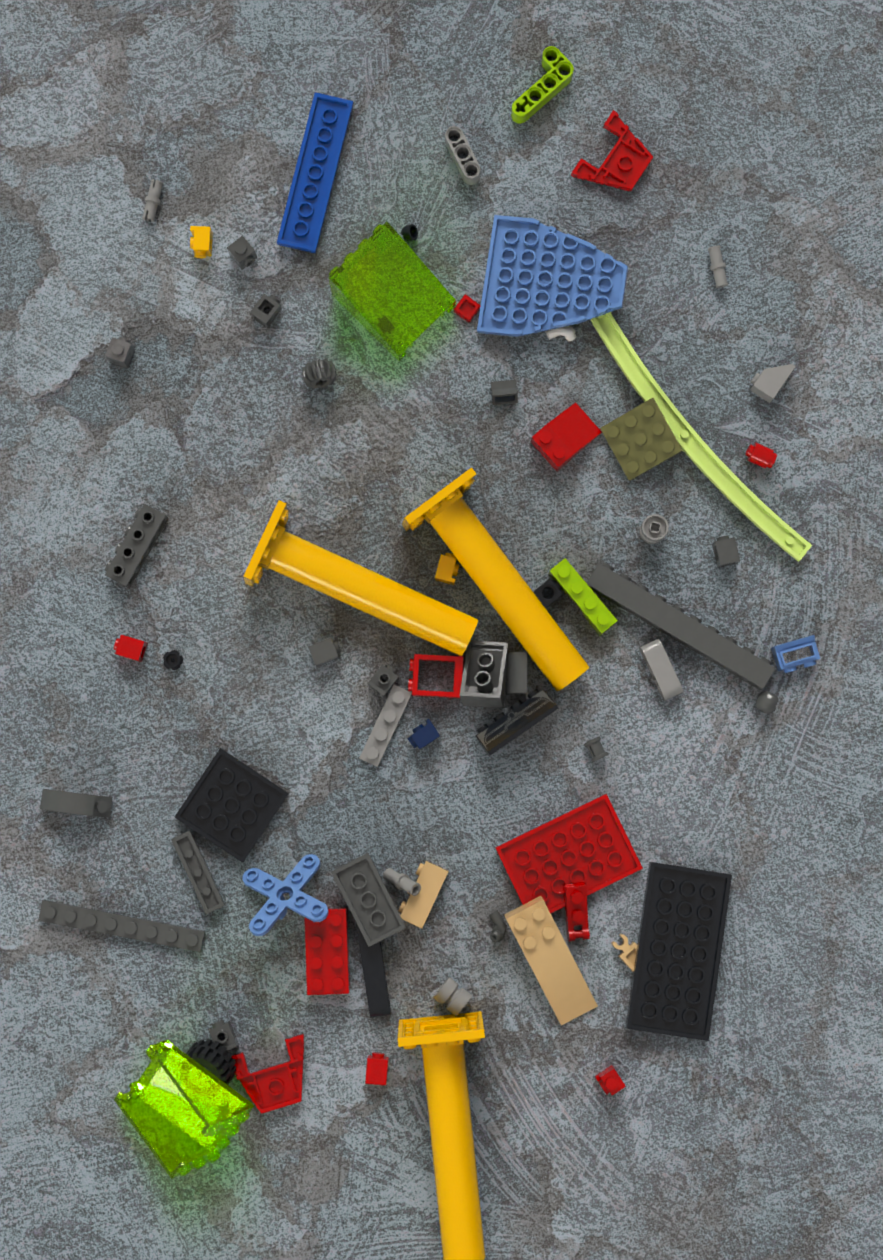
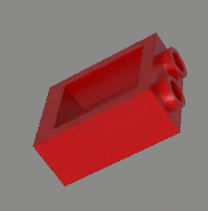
(458, 671)

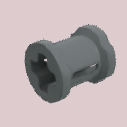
(596, 749)

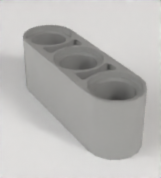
(462, 146)
(661, 669)

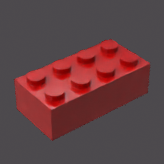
(328, 954)

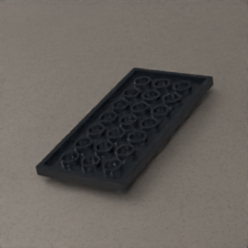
(678, 951)

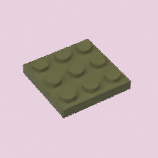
(641, 439)

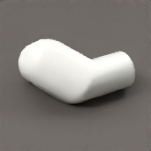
(567, 331)

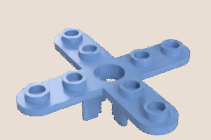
(276, 905)

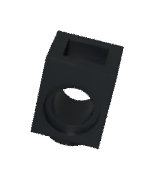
(554, 587)

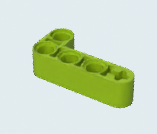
(539, 89)

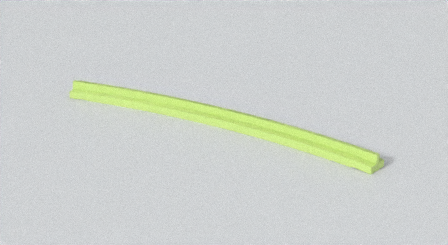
(694, 446)

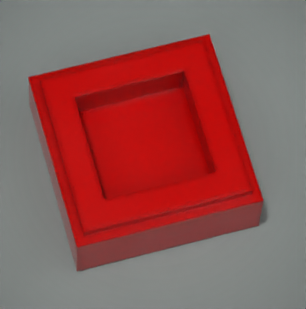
(467, 308)

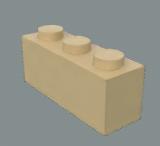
(418, 907)

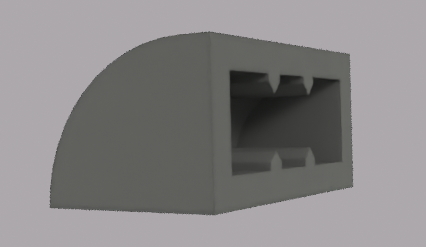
(517, 673)

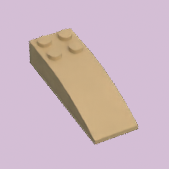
(550, 960)

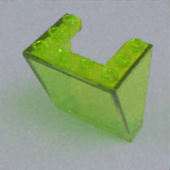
(390, 290)
(182, 1110)

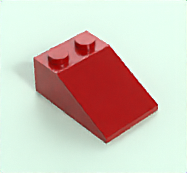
(565, 436)

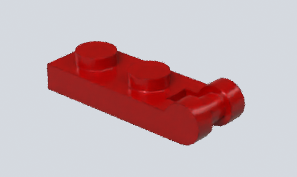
(576, 911)

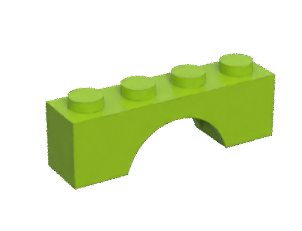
(588, 602)

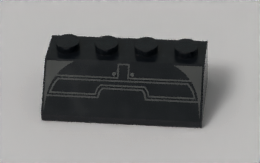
(515, 722)

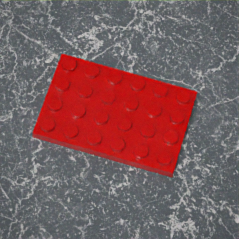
(570, 849)

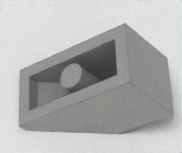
(770, 381)

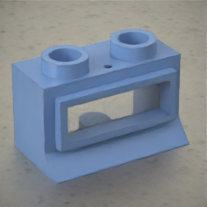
(796, 653)

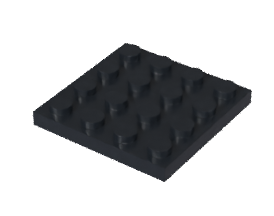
(231, 805)

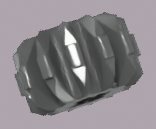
(319, 373)

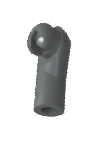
(499, 927)

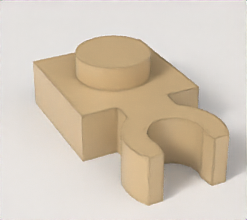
(628, 951)

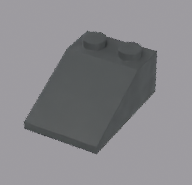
(484, 674)

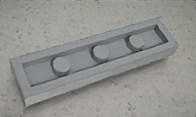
(385, 725)

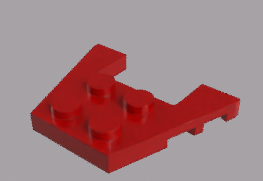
(623, 164)
(275, 1085)

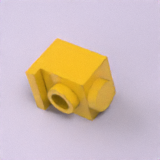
(202, 241)
(447, 569)

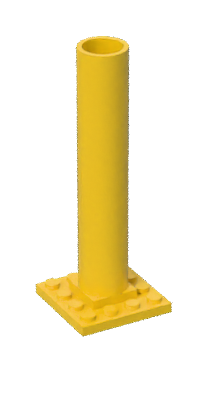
(499, 581)
(357, 586)
(450, 1126)

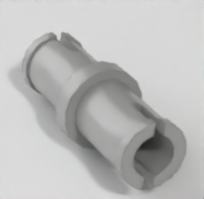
(152, 200)
(718, 266)
(402, 881)

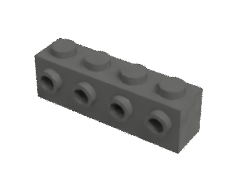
(136, 545)

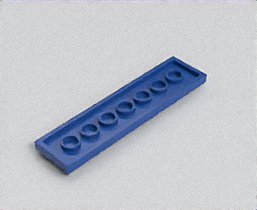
(315, 173)

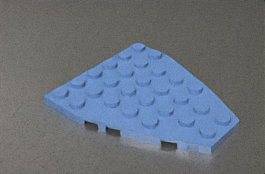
(545, 279)

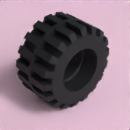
(214, 1058)

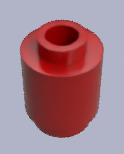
(761, 455)

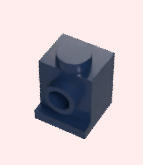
(423, 735)

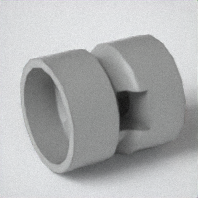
(653, 529)
(452, 996)

